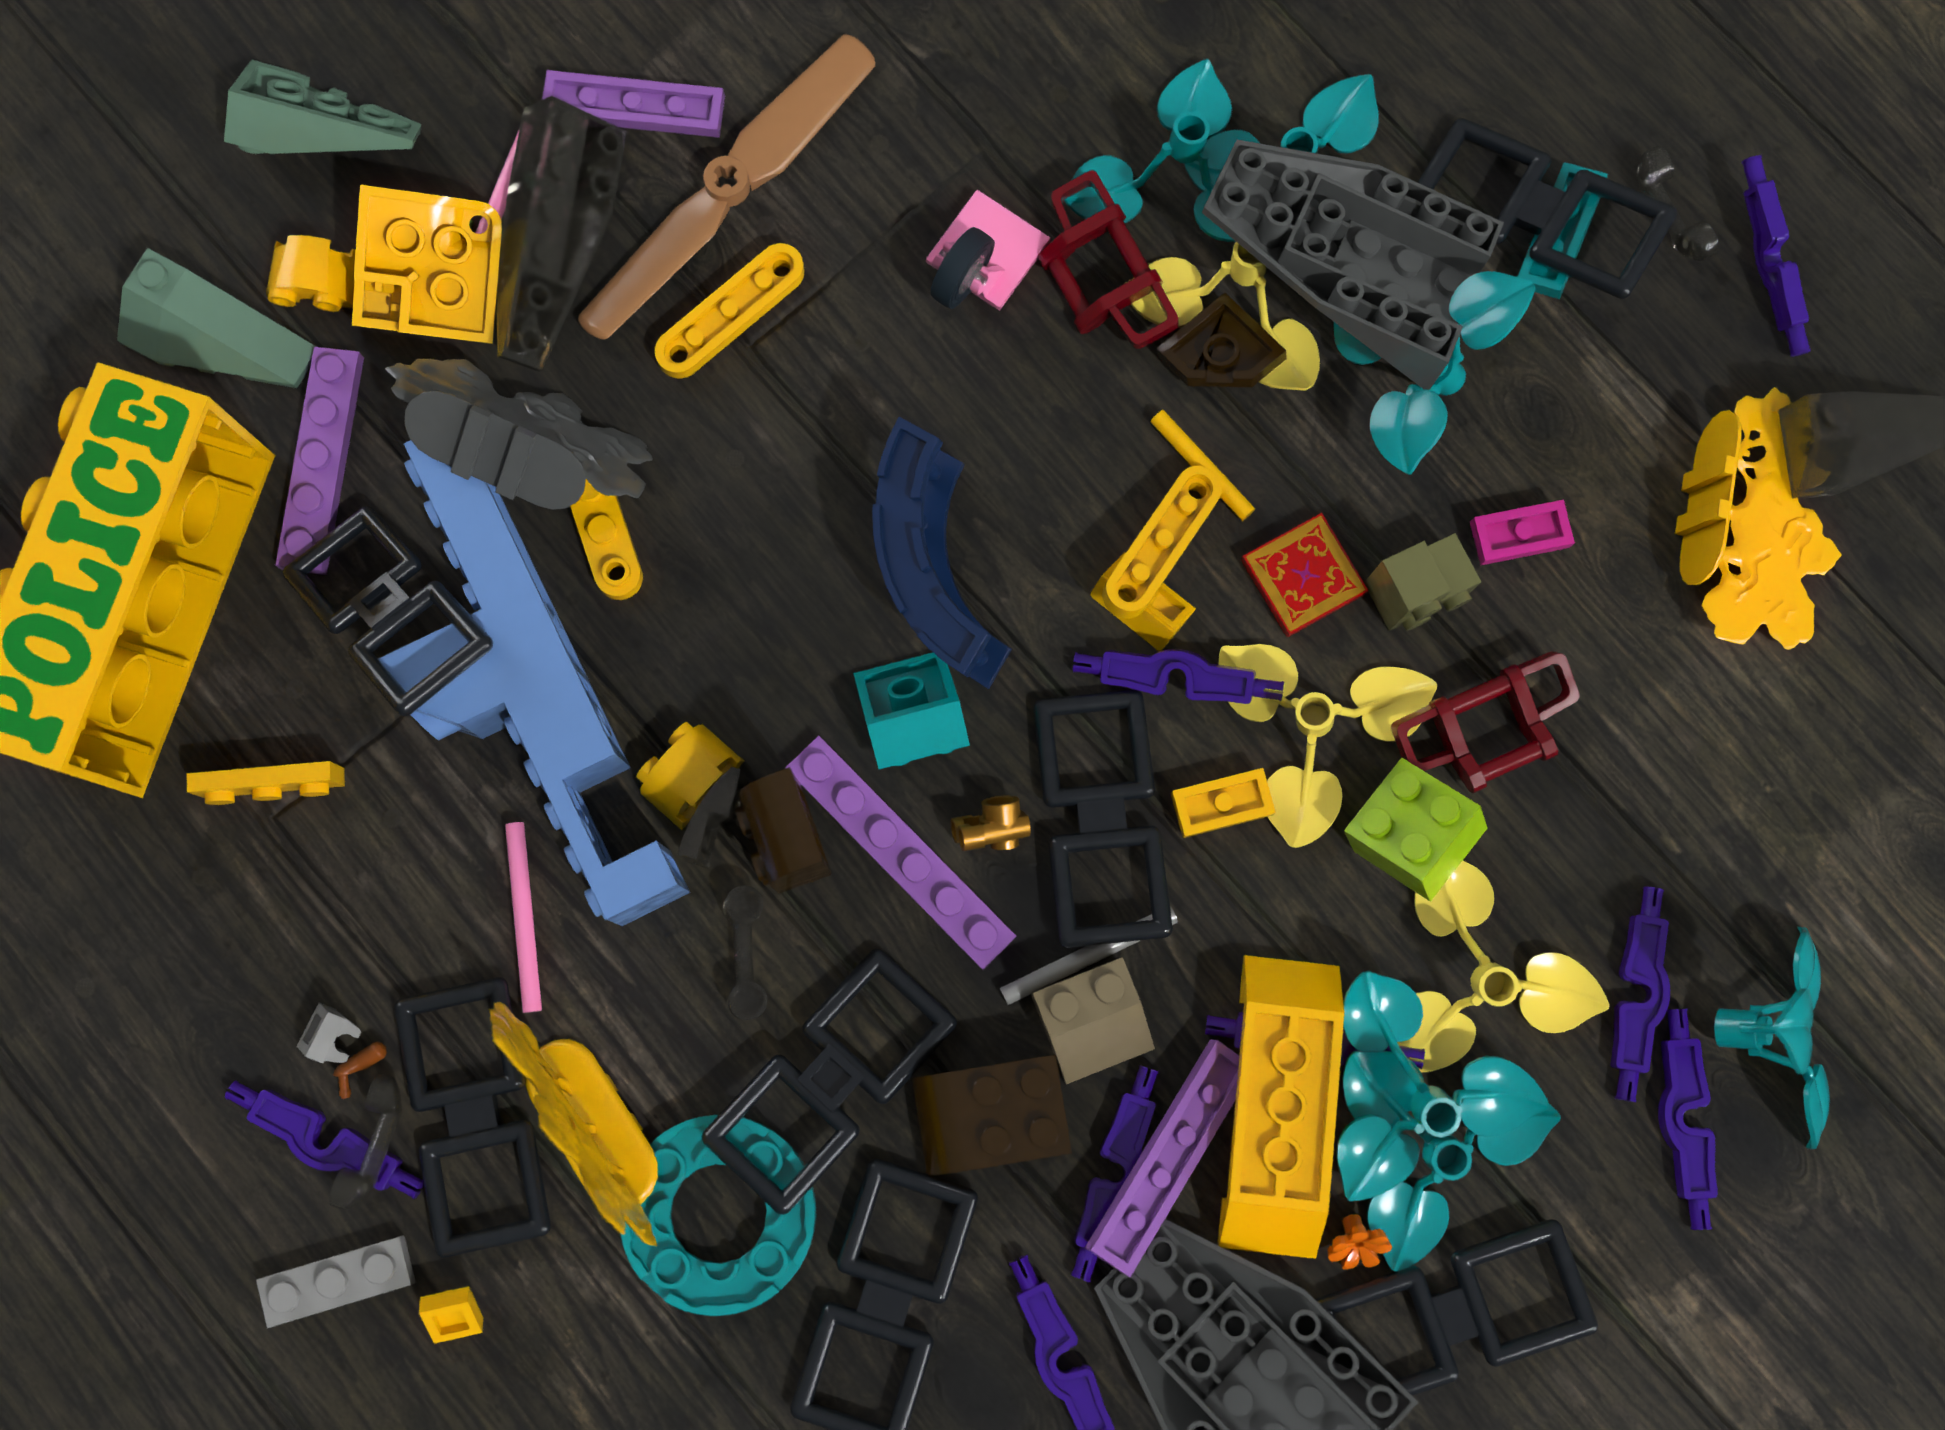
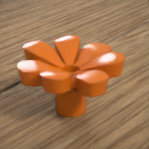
(1358, 1244)

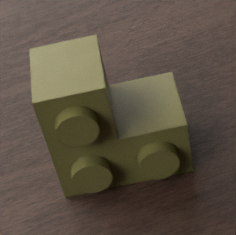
(1422, 580)

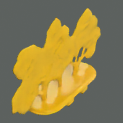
(1771, 531)
(584, 1121)

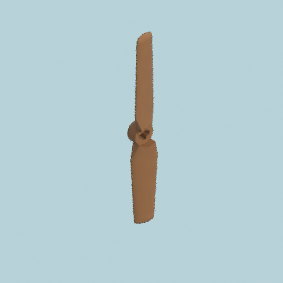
(756, 157)

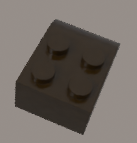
(783, 830)
(991, 1115)

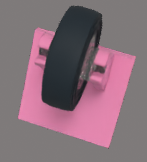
(984, 254)

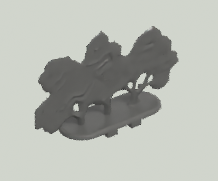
(518, 444)

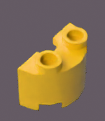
(311, 271)
(686, 772)

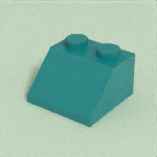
(911, 710)

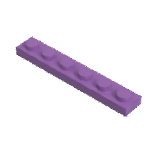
(901, 853)

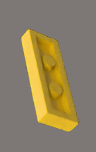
(266, 782)

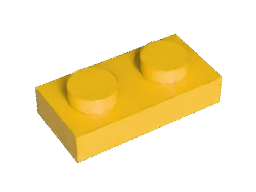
(1223, 802)

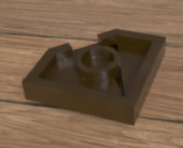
(1222, 348)

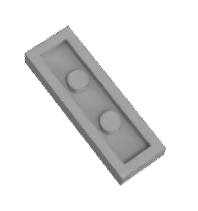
(335, 1281)

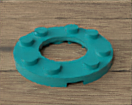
(735, 1284)

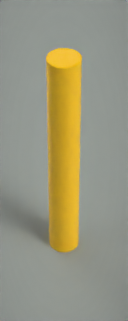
(1196, 457)

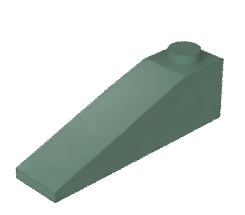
(280, 113)
(193, 324)

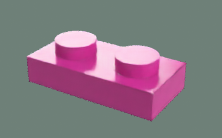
(1522, 532)

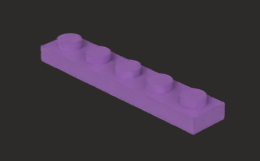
(320, 453)
(1167, 1160)

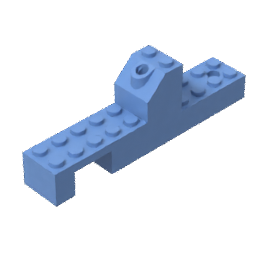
(528, 686)

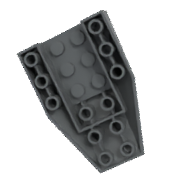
(1357, 246)
(1241, 1346)

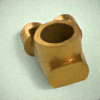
(999, 825)

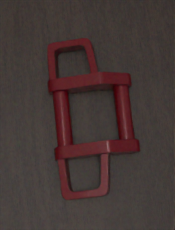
(1144, 282)
(1528, 718)

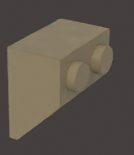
(1093, 1020)

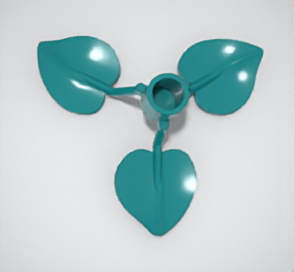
(1193, 110)
(1338, 115)
(1413, 422)
(1752, 1030)
(1492, 1104)
(1413, 1216)

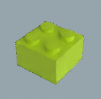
(1416, 829)

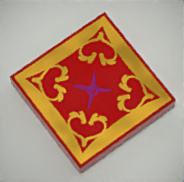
(1304, 575)

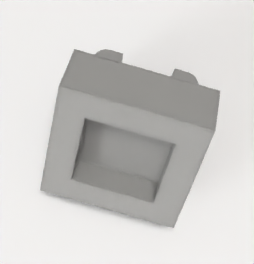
(321, 1032)

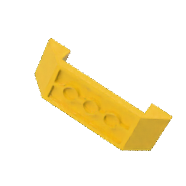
(1284, 1107)

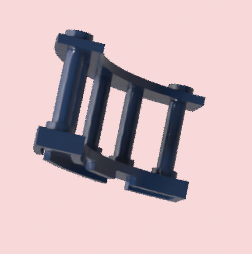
(913, 554)

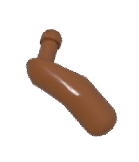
(360, 1061)

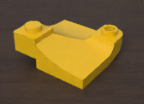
(424, 265)

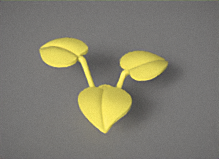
(1183, 290)
(1306, 799)
(1556, 988)

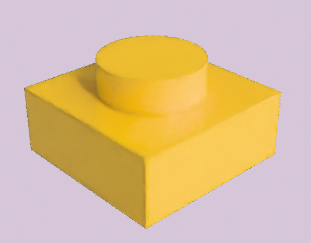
(451, 1314)

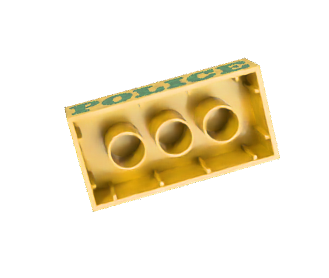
(121, 574)

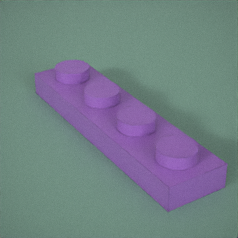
(641, 102)

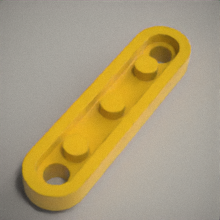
(729, 310)
(1162, 541)
(607, 543)

